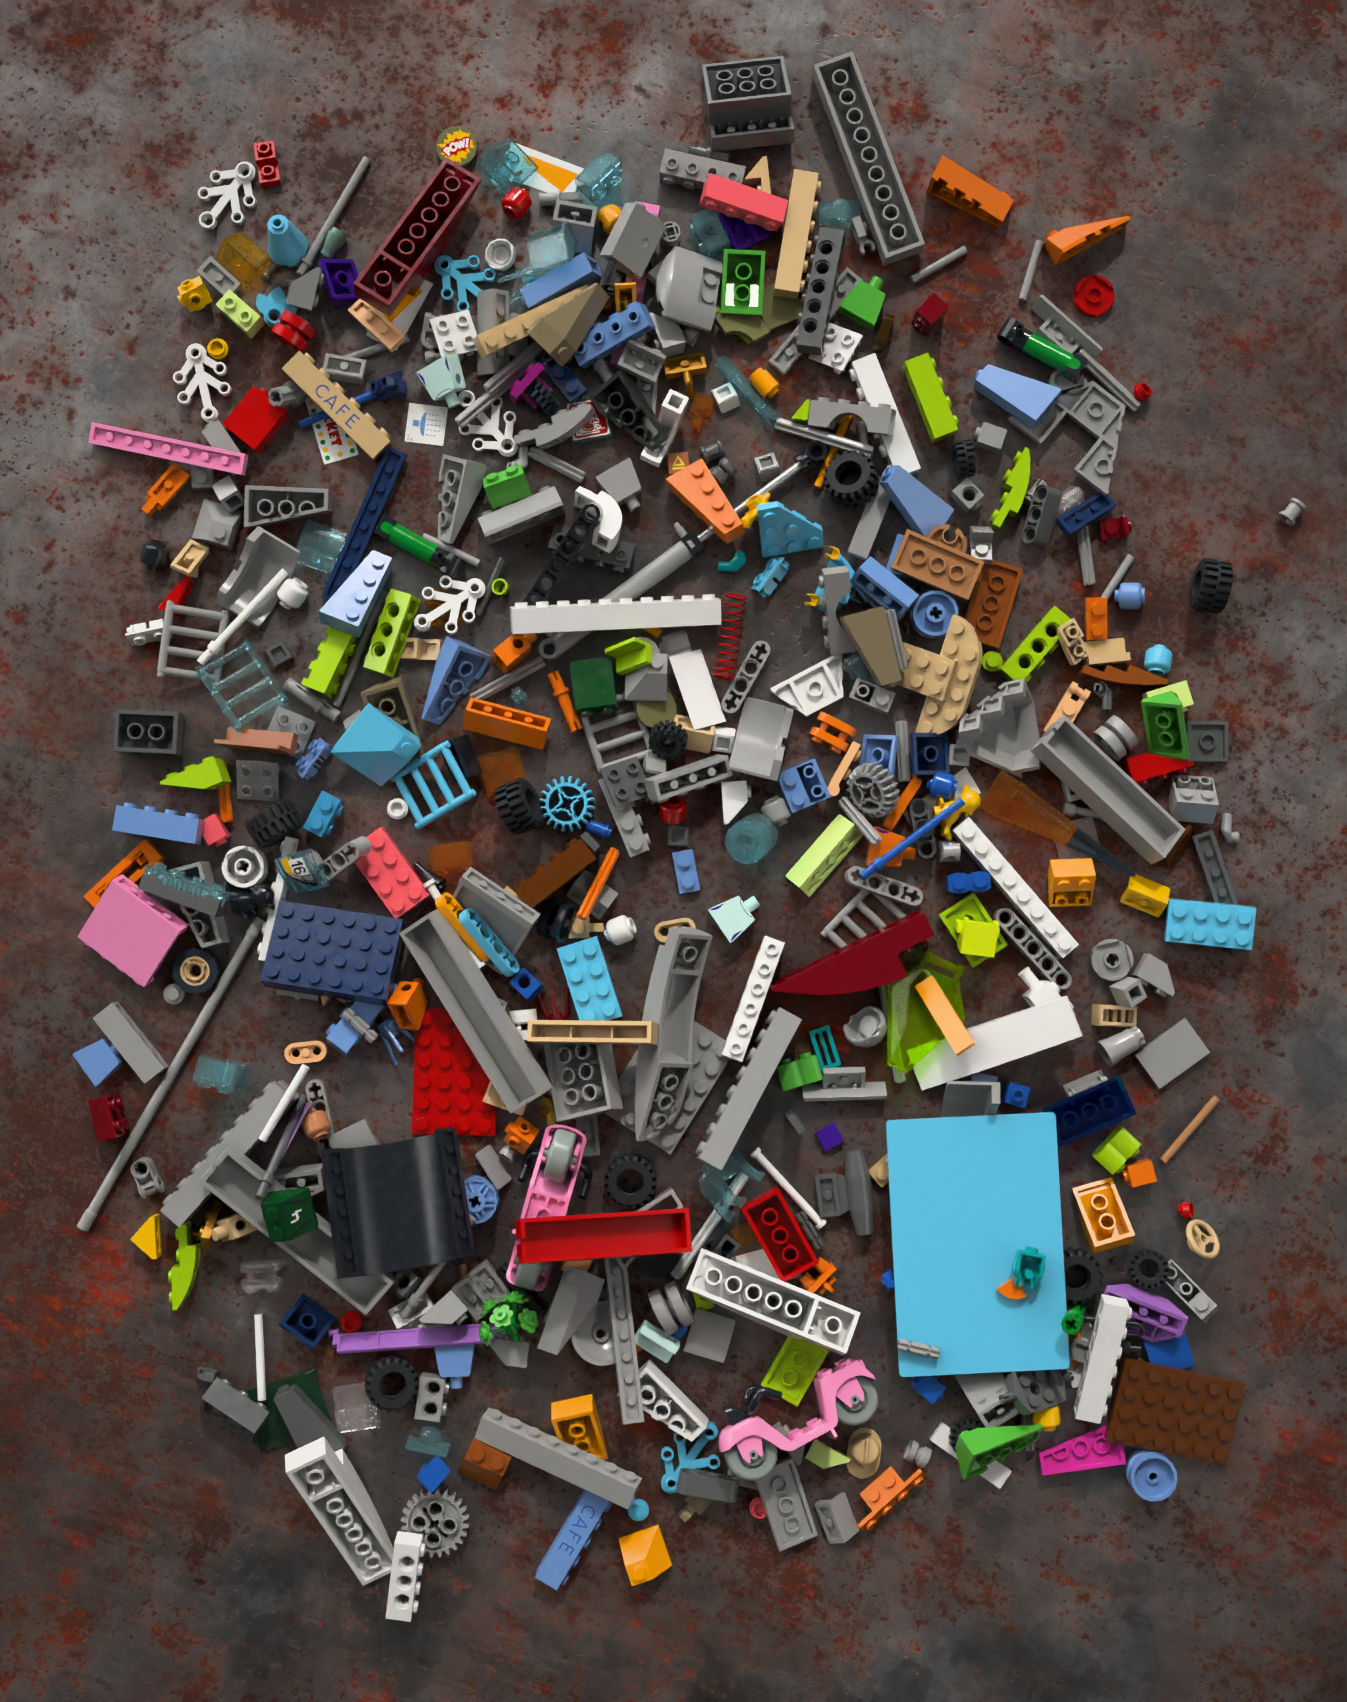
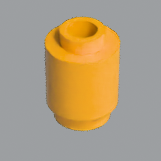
(764, 383)

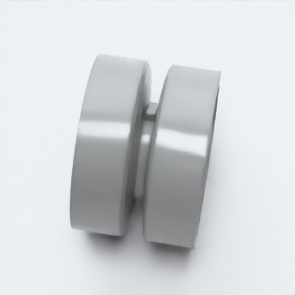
(1115, 738)

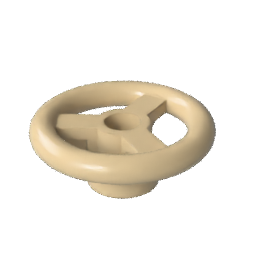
(1197, 1240)

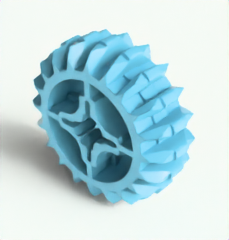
(583, 795)

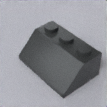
(234, 1410)

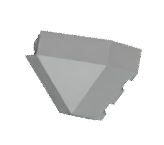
(1004, 729)

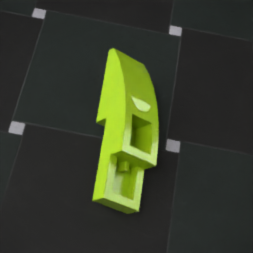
(1016, 483)
(184, 1274)

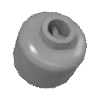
(776, 810)

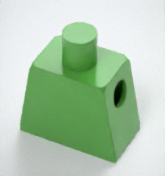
(864, 303)

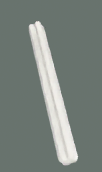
(706, 1230)

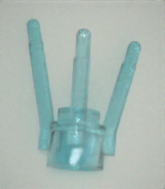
(524, 272)

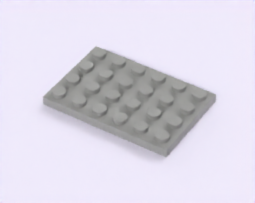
(705, 1072)

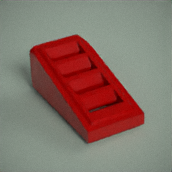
(179, 593)

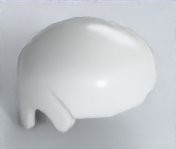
(500, 254)

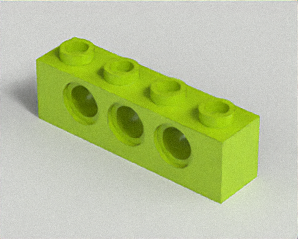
(395, 643)
(1011, 669)

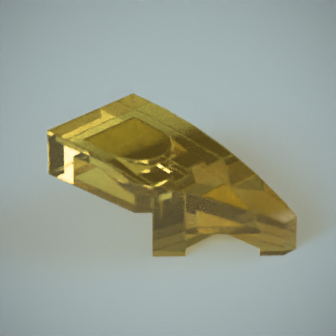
(547, 1110)

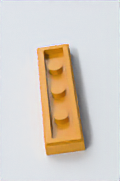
(945, 1015)

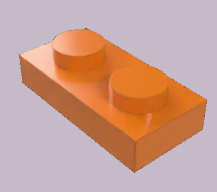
(1096, 618)

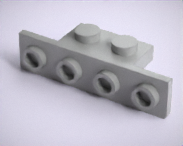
(1062, 330)
(844, 1084)

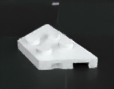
(813, 687)

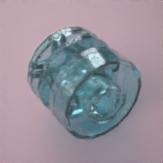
(751, 838)

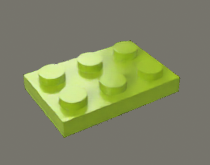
(974, 910)
(794, 1368)

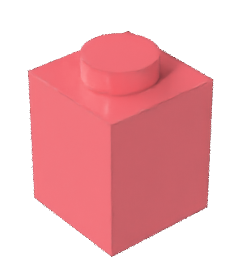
(215, 831)

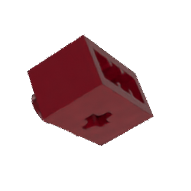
(929, 314)

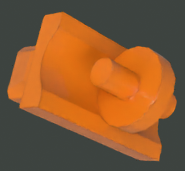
(826, 1270)

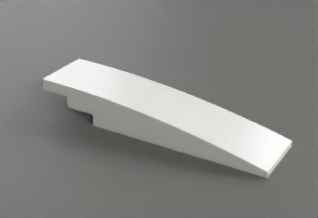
(1001, 1042)

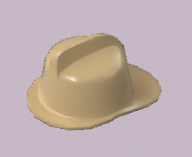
(865, 1452)

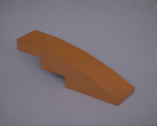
(1129, 677)

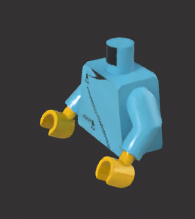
(837, 560)

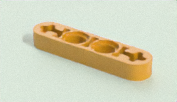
(450, 910)

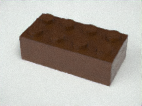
(555, 874)

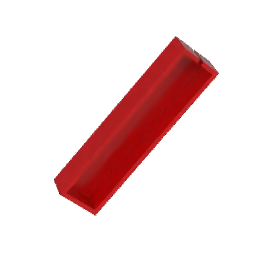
(603, 1236)

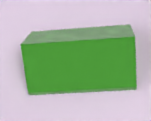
(1165, 726)

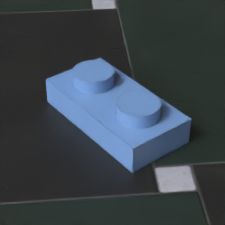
(686, 871)

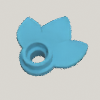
(273, 304)

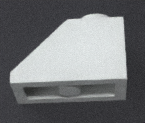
(734, 797)

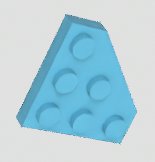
(786, 530)

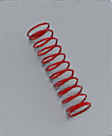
(725, 676)

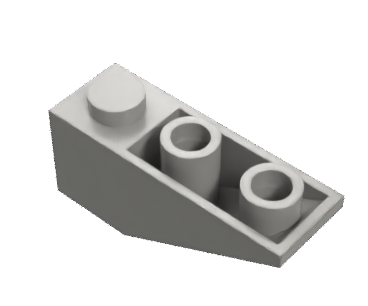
(1190, 1293)

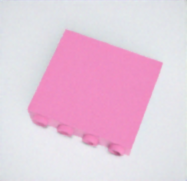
(132, 930)

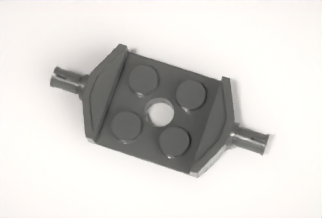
(1048, 1387)

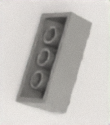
(521, 514)

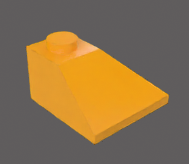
(644, 1554)

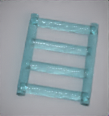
(257, 663)

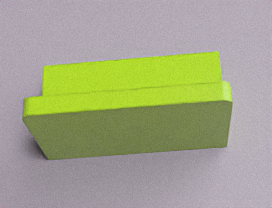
(630, 655)

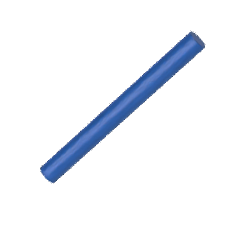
(322, 415)

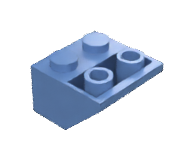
(803, 786)

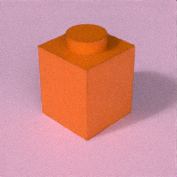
(1139, 1173)

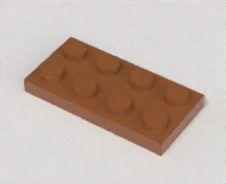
(992, 601)

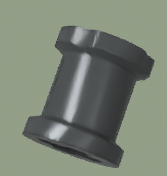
(712, 451)

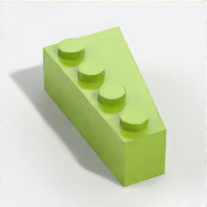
(331, 662)

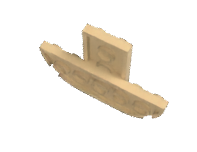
(945, 677)

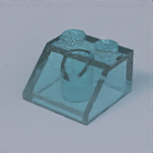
(506, 165)

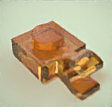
(701, 408)

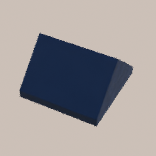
(929, 754)
(307, 1321)

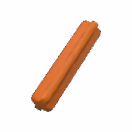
(225, 802)

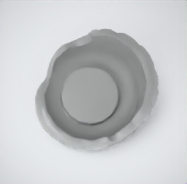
(866, 1027)

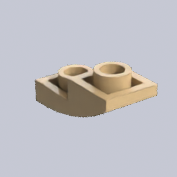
(1071, 642)

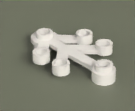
(228, 193)
(201, 379)
(490, 427)
(452, 603)

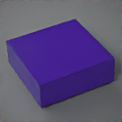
(829, 1136)

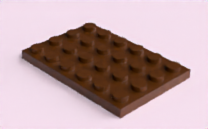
(1174, 1411)

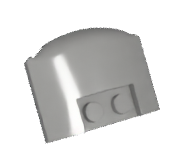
(689, 288)

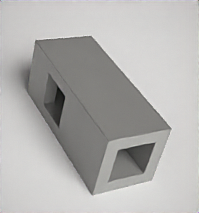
(220, 438)

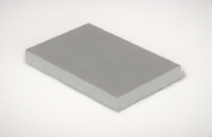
(1171, 1053)

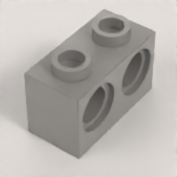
(427, 1396)

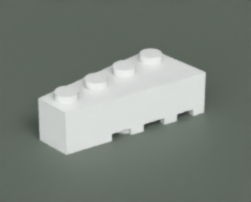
(669, 1404)

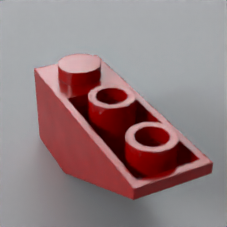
(1148, 765)

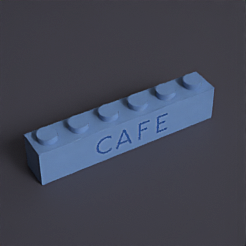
(571, 1539)

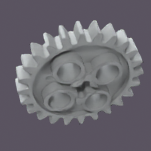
(450, 1511)

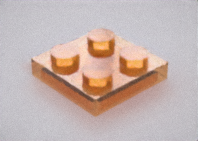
(501, 768)

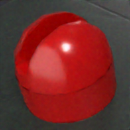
(1186, 1210)

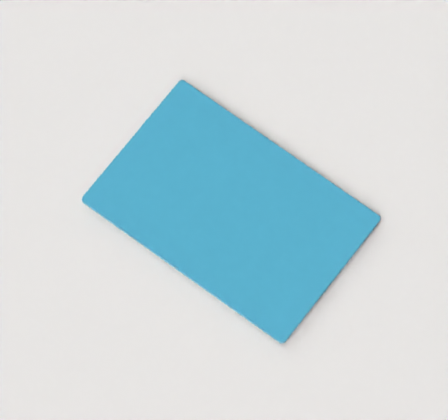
(959, 1212)

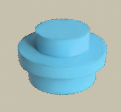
(638, 1510)

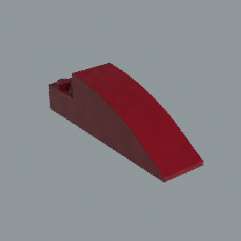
(417, 239)
(861, 964)

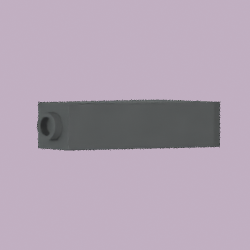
(305, 1419)

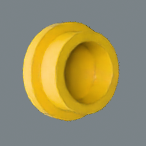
(217, 349)

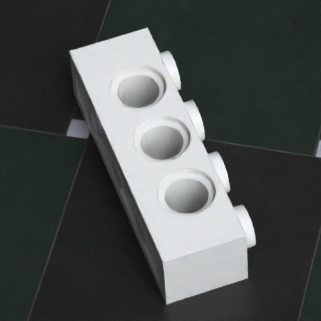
(400, 1606)

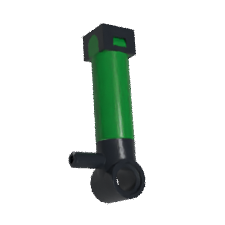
(1015, 334)
(414, 544)

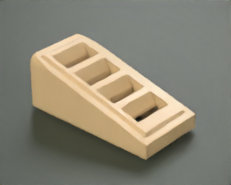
(1100, 1015)

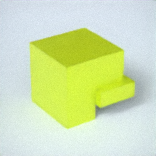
(977, 937)

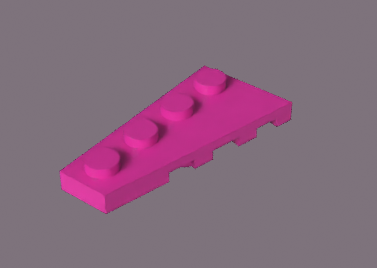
(1082, 1453)

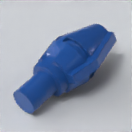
(887, 1280)

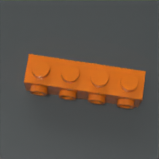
(509, 725)

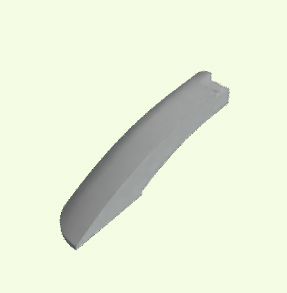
(671, 1003)

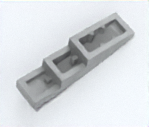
(869, 524)

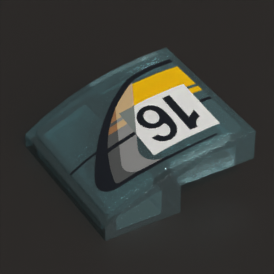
(301, 872)

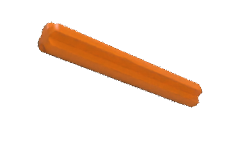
(598, 883)

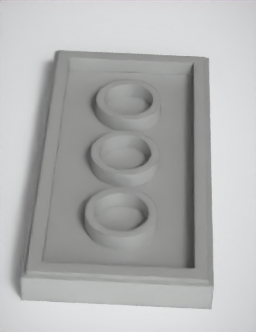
(786, 1505)

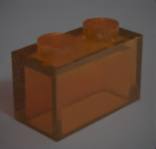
(451, 856)

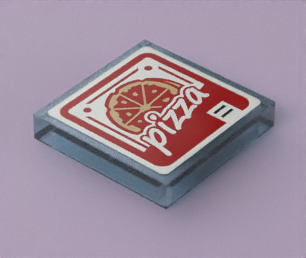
(595, 429)

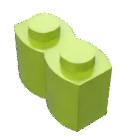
(1116, 1150)

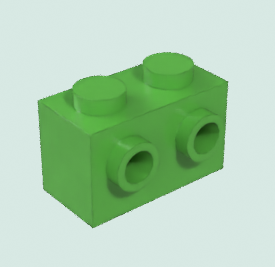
(506, 486)

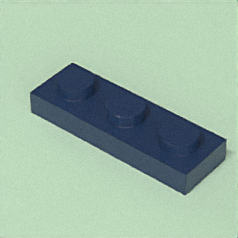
(1085, 514)

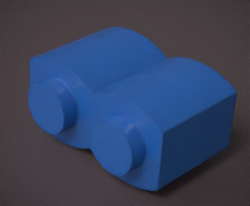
(973, 882)

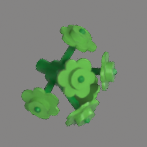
(506, 1316)

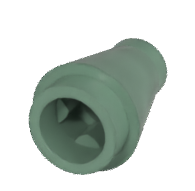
(334, 241)

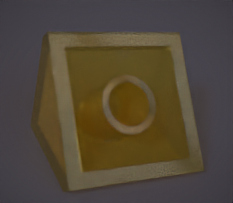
(242, 258)

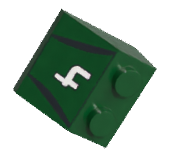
(288, 1214)

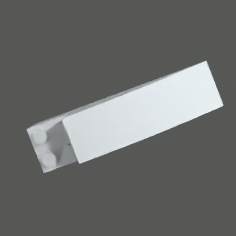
(773, 1302)
(342, 1507)

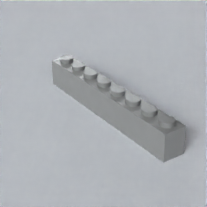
(558, 1458)

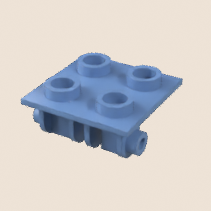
(305, 764)

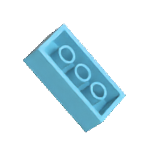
(1210, 924)
(589, 980)

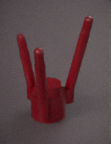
(555, 1015)

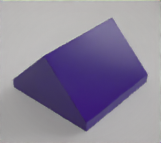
(339, 279)

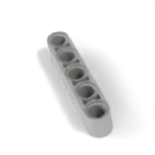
(1041, 953)

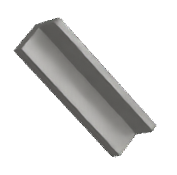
(491, 312)
(130, 1042)

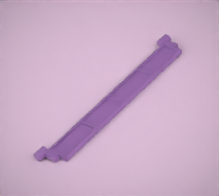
(407, 1338)

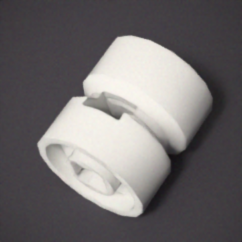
(521, 1017)

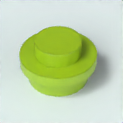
(992, 661)

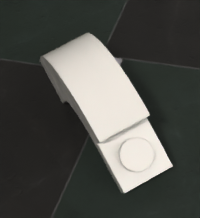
(670, 419)
(608, 530)

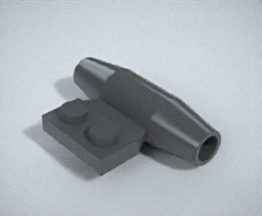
(848, 1192)

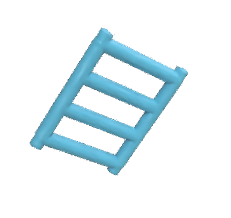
(452, 802)

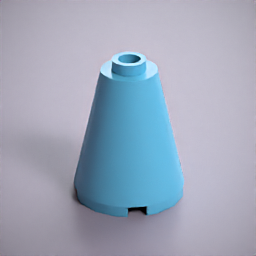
(285, 242)

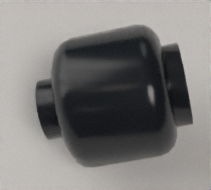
(155, 555)

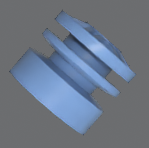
(488, 1196)

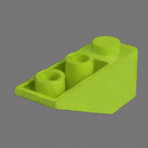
(207, 775)

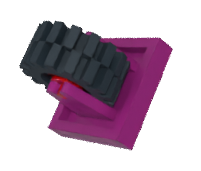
(534, 391)

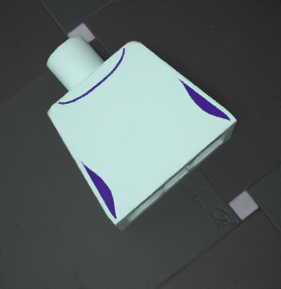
(444, 379)
(734, 916)

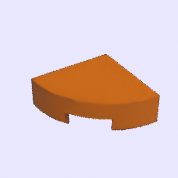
(1011, 1291)

